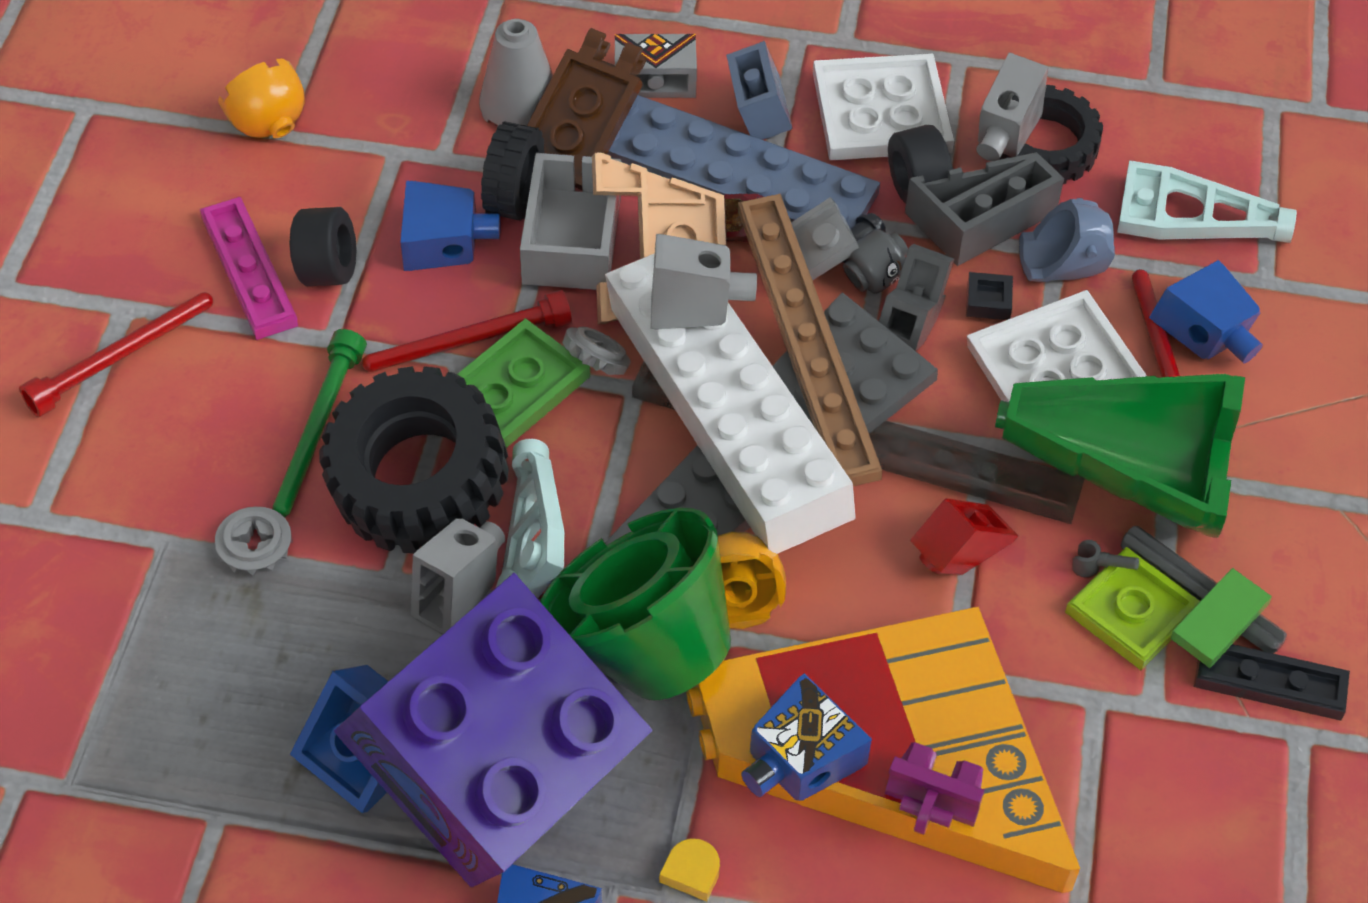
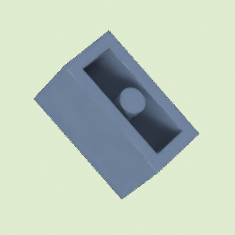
(759, 91)

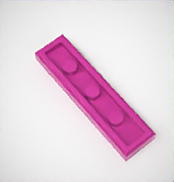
(249, 268)

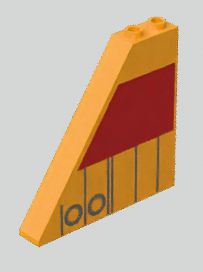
(904, 685)

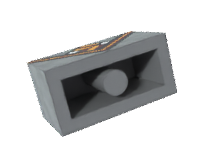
(669, 63)

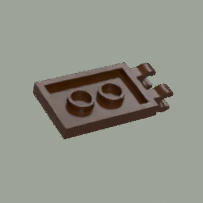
(588, 100)

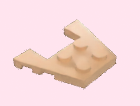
(663, 208)

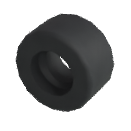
(916, 154)
(323, 246)

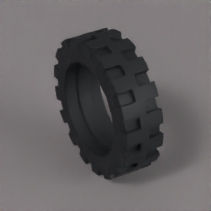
(1082, 121)

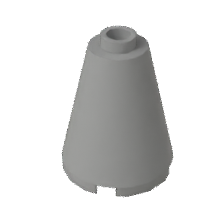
(514, 74)

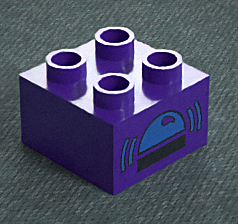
(493, 732)

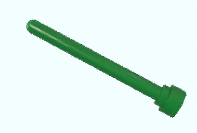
(344, 352)

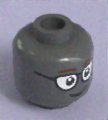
(876, 261)

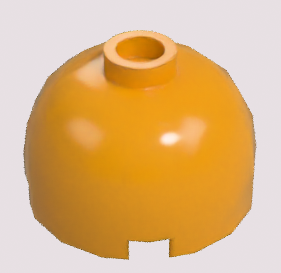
(264, 100)
(751, 579)

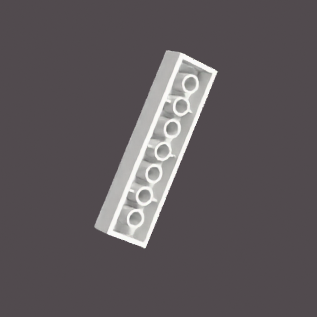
(739, 417)

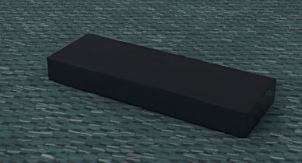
(1277, 681)

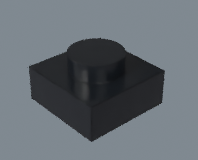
(989, 296)

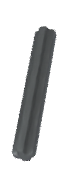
(1261, 632)

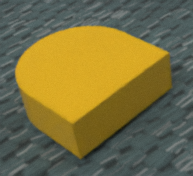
(692, 868)

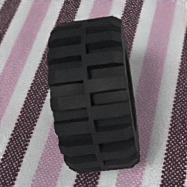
(401, 409)

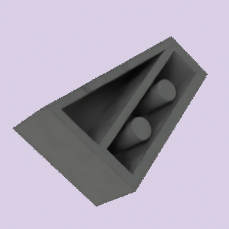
(984, 205)

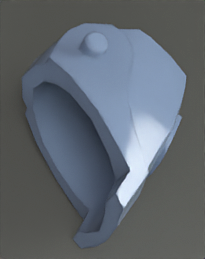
(1068, 243)

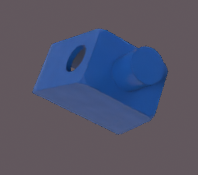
(442, 226)
(1210, 314)

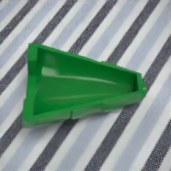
(1136, 438)

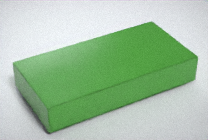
(1221, 617)

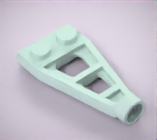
(1146, 198)
(543, 559)

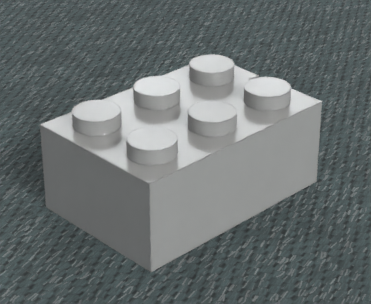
(566, 231)

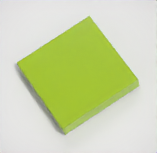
(1132, 609)

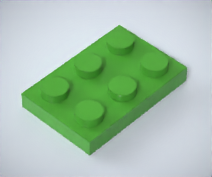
(524, 377)

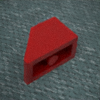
(961, 536)

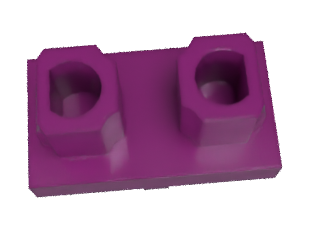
(933, 794)

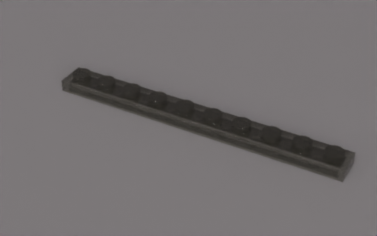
(949, 464)

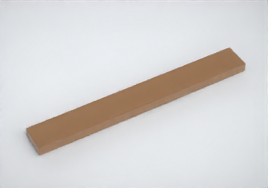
(808, 337)

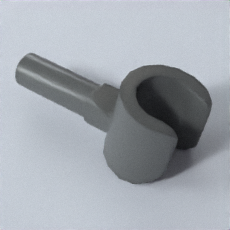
(1091, 558)

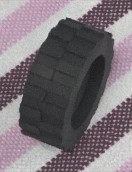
(510, 169)

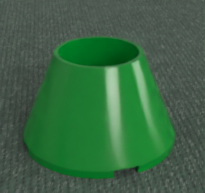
(648, 604)

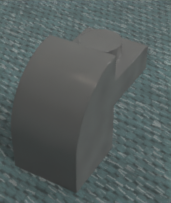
(919, 296)

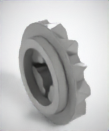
(596, 350)
(237, 530)

